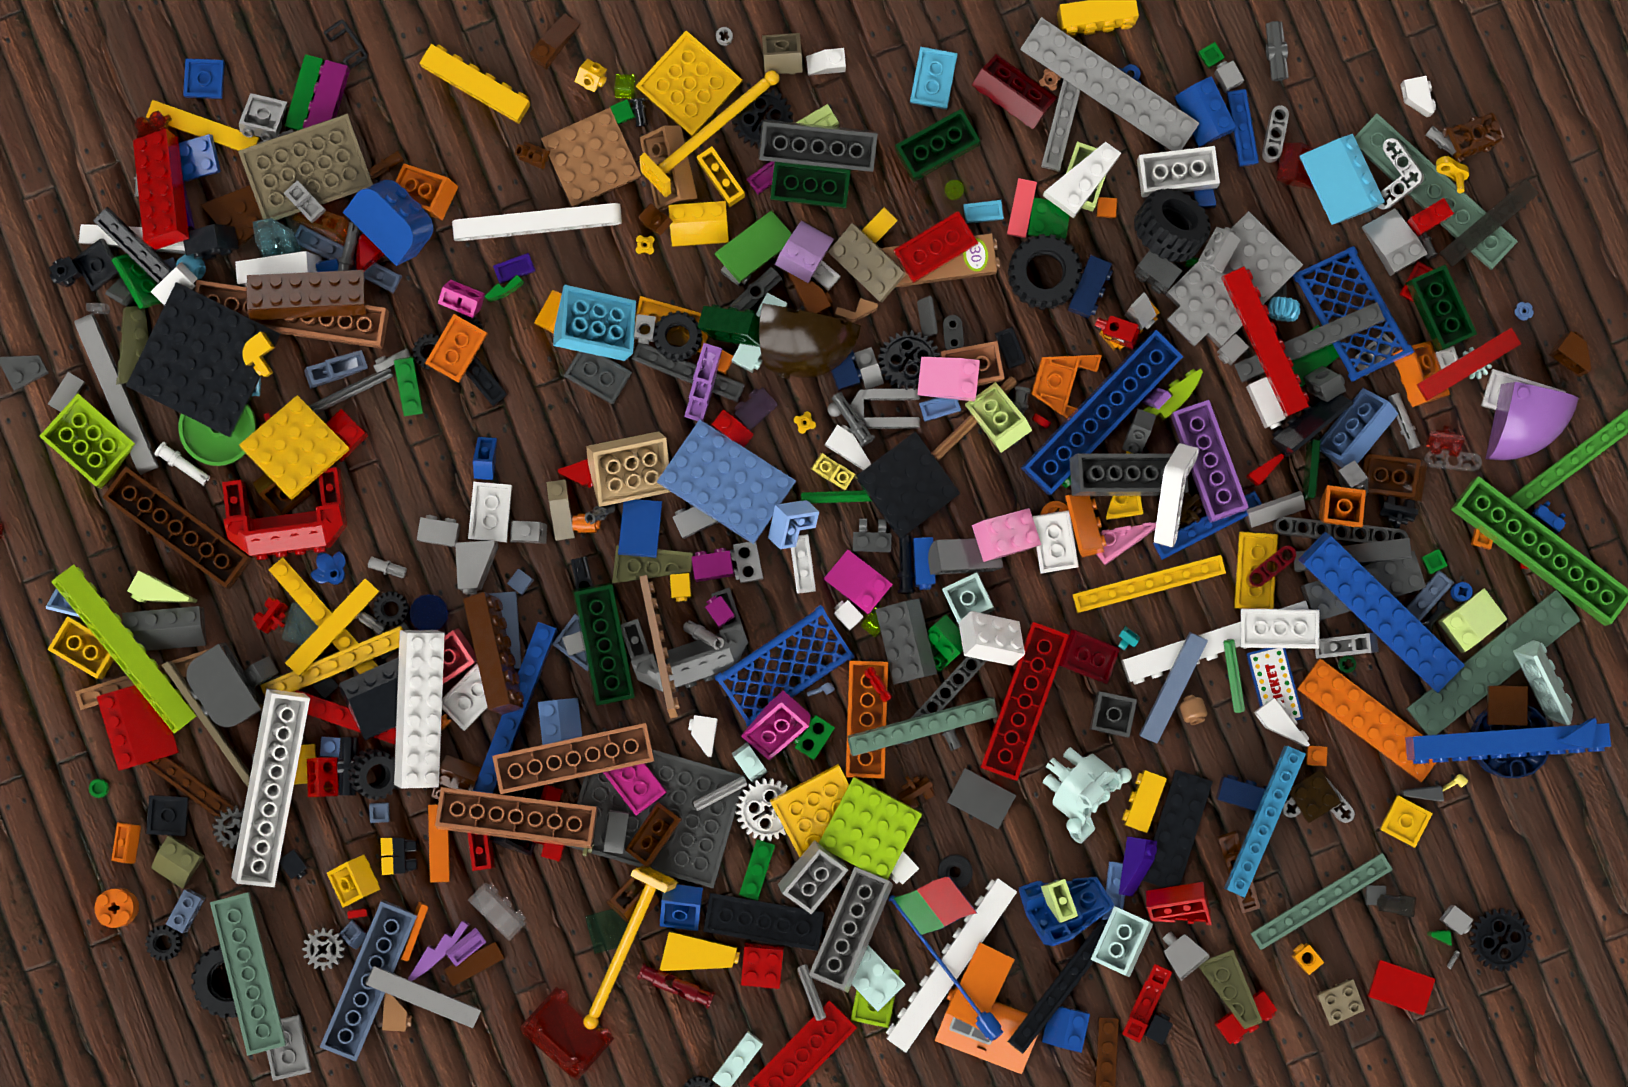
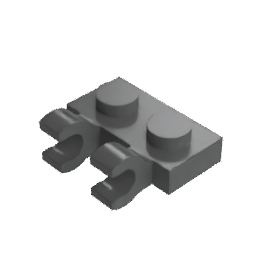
(872, 542)

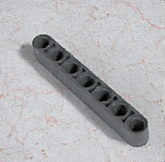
(1349, 536)
(948, 683)

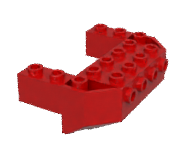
(286, 532)

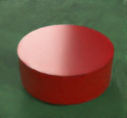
(1041, 421)

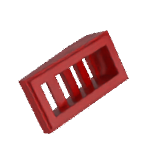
(1259, 474)

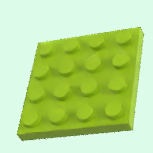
(870, 829)

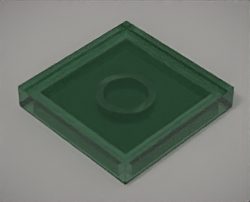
(605, 930)

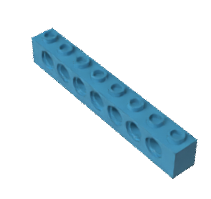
(1264, 821)

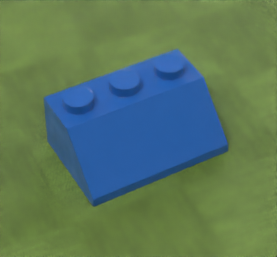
(1207, 107)

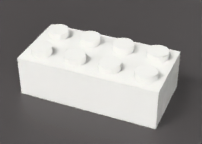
(1178, 170)

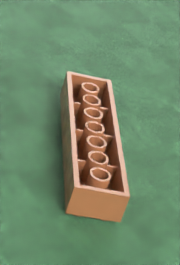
(573, 758)
(516, 817)

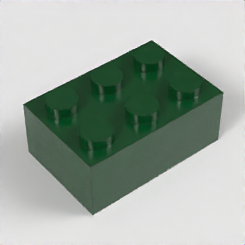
(730, 325)

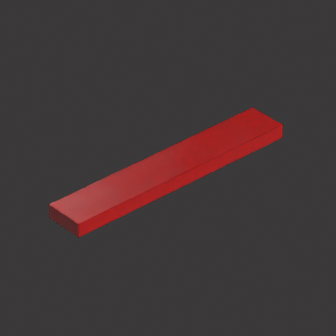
(1468, 364)

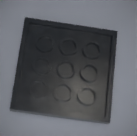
(907, 485)

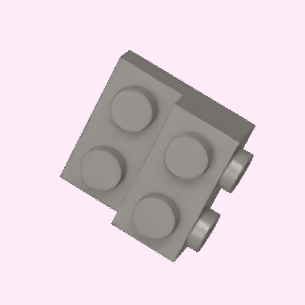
(262, 117)

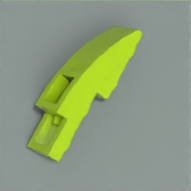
(1180, 393)

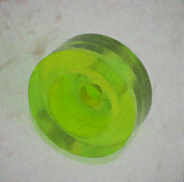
(954, 194)

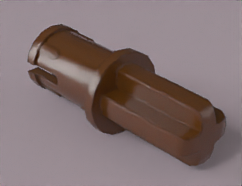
(385, 165)

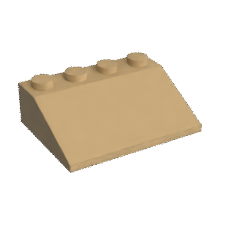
(628, 468)

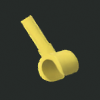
(1460, 779)

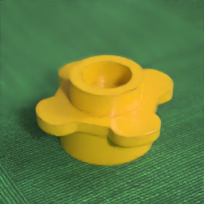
(649, 248)
(802, 428)

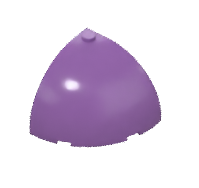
(1528, 420)

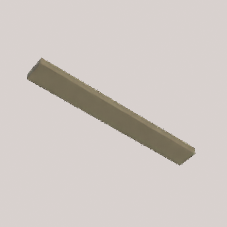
(209, 724)

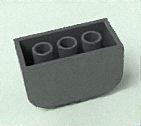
(222, 687)

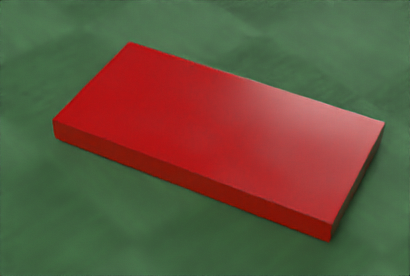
(935, 246)

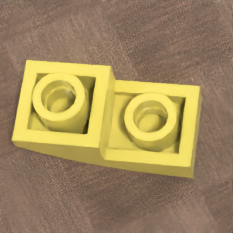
(833, 471)

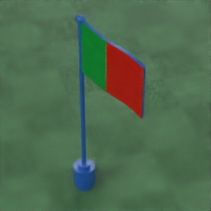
(933, 909)

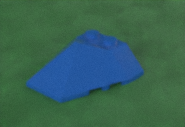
(1089, 900)

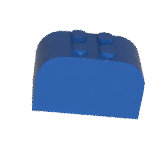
(391, 220)

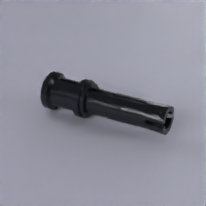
(905, 575)

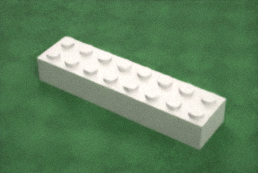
(419, 708)

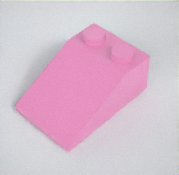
(948, 378)

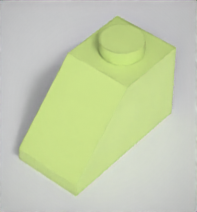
(1059, 900)

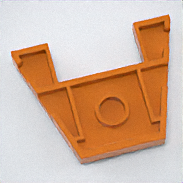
(1056, 378)

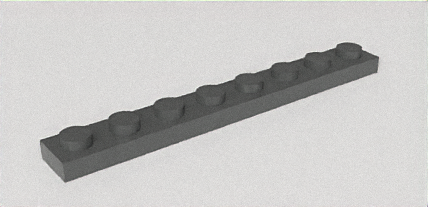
(1317, 339)

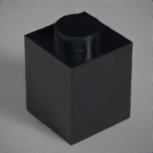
(294, 864)
(1158, 1028)

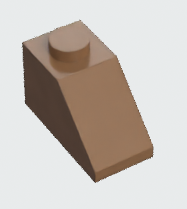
(395, 1014)

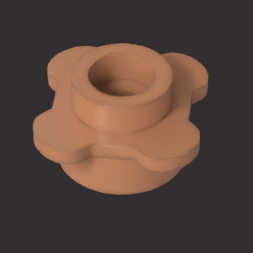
(1051, 84)

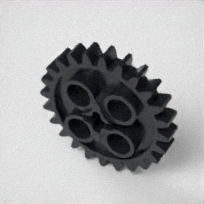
(752, 111)
(895, 351)
(1515, 949)

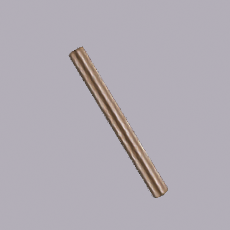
(967, 425)

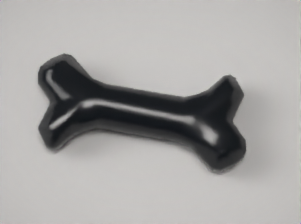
(1441, 609)

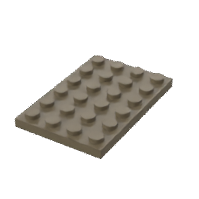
(318, 156)

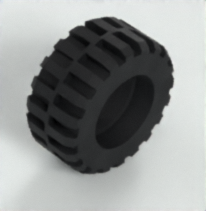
(1172, 225)
(1062, 253)
(205, 987)

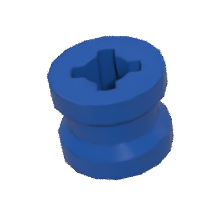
(1458, 594)

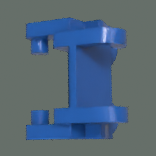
(1549, 518)

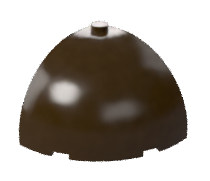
(803, 341)

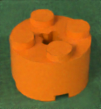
(116, 897)

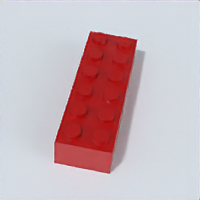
(160, 189)

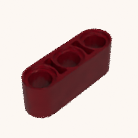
(1279, 562)

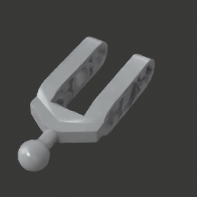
(881, 395)

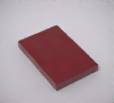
(1089, 656)

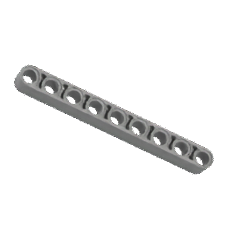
(116, 394)

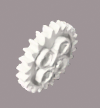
(757, 794)

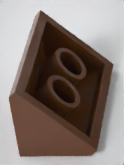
(653, 834)

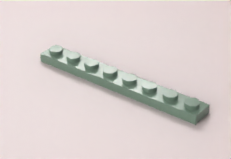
(922, 726)
(1321, 901)

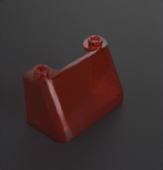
(562, 1035)

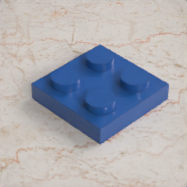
(204, 78)
(198, 158)

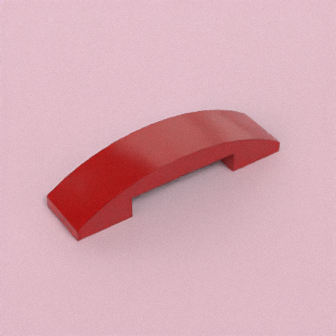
(1146, 1002)

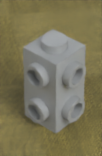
(1219, 249)

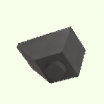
(120, 293)

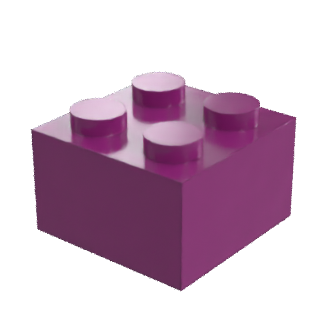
(712, 565)

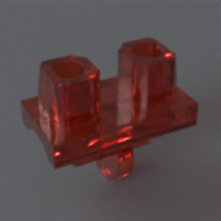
(156, 123)
(1446, 440)

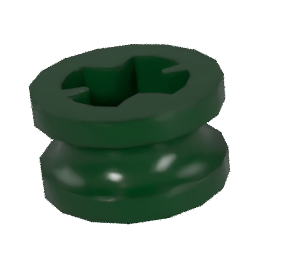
(1349, 669)

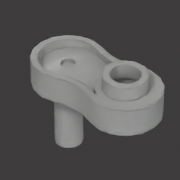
(383, 363)

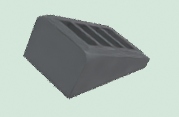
(1429, 793)

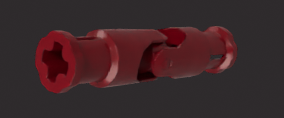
(683, 988)

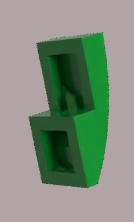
(499, 292)

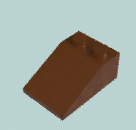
(1395, 476)

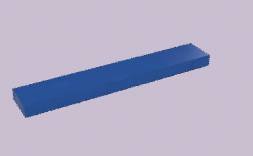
(1197, 531)

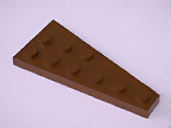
(236, 210)

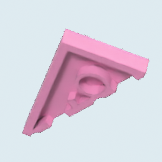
(1122, 539)

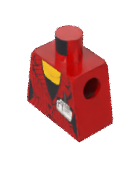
(1125, 335)

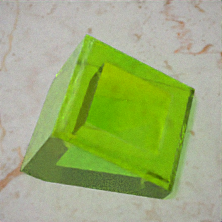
(624, 86)
(871, 623)

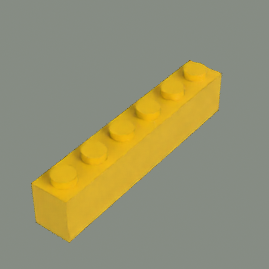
(474, 83)

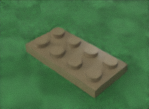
(867, 262)

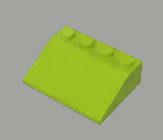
(88, 441)

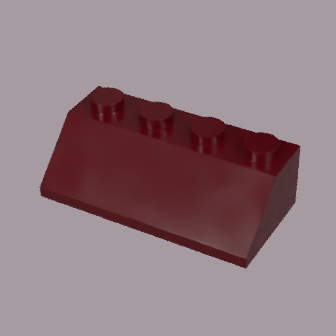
(1014, 91)

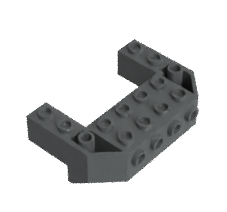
(689, 661)

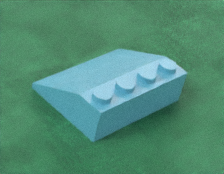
(1342, 179)
(595, 323)

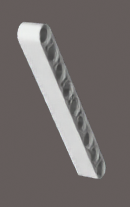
(537, 222)

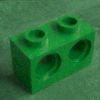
(818, 739)

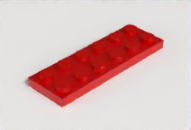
(806, 1050)

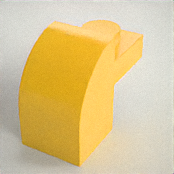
(255, 350)

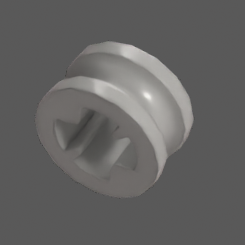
(718, 37)

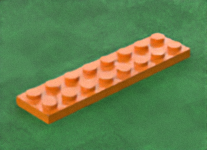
(1362, 716)

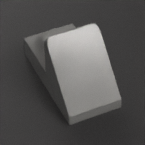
(869, 368)

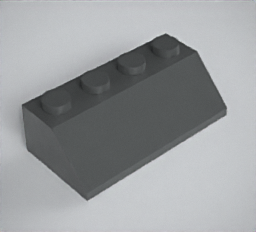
(167, 627)

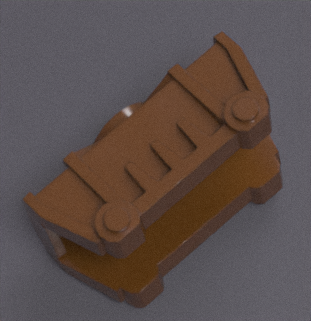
(1476, 144)

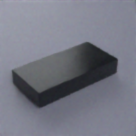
(1010, 348)

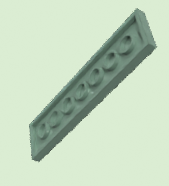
(248, 973)

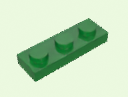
(408, 386)
(757, 869)

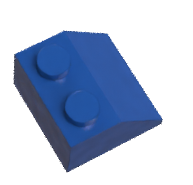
(681, 908)
(1067, 1029)

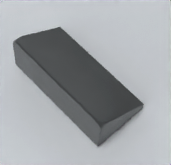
(927, 317)

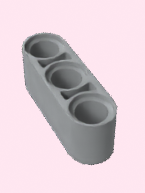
(1277, 125)

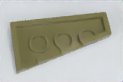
(133, 341)
(667, 562)
(1230, 984)

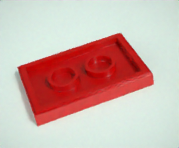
(1401, 987)

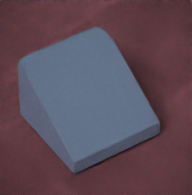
(520, 581)
(353, 934)

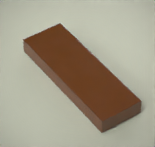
(474, 964)

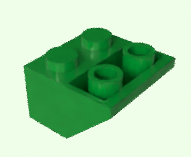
(944, 642)

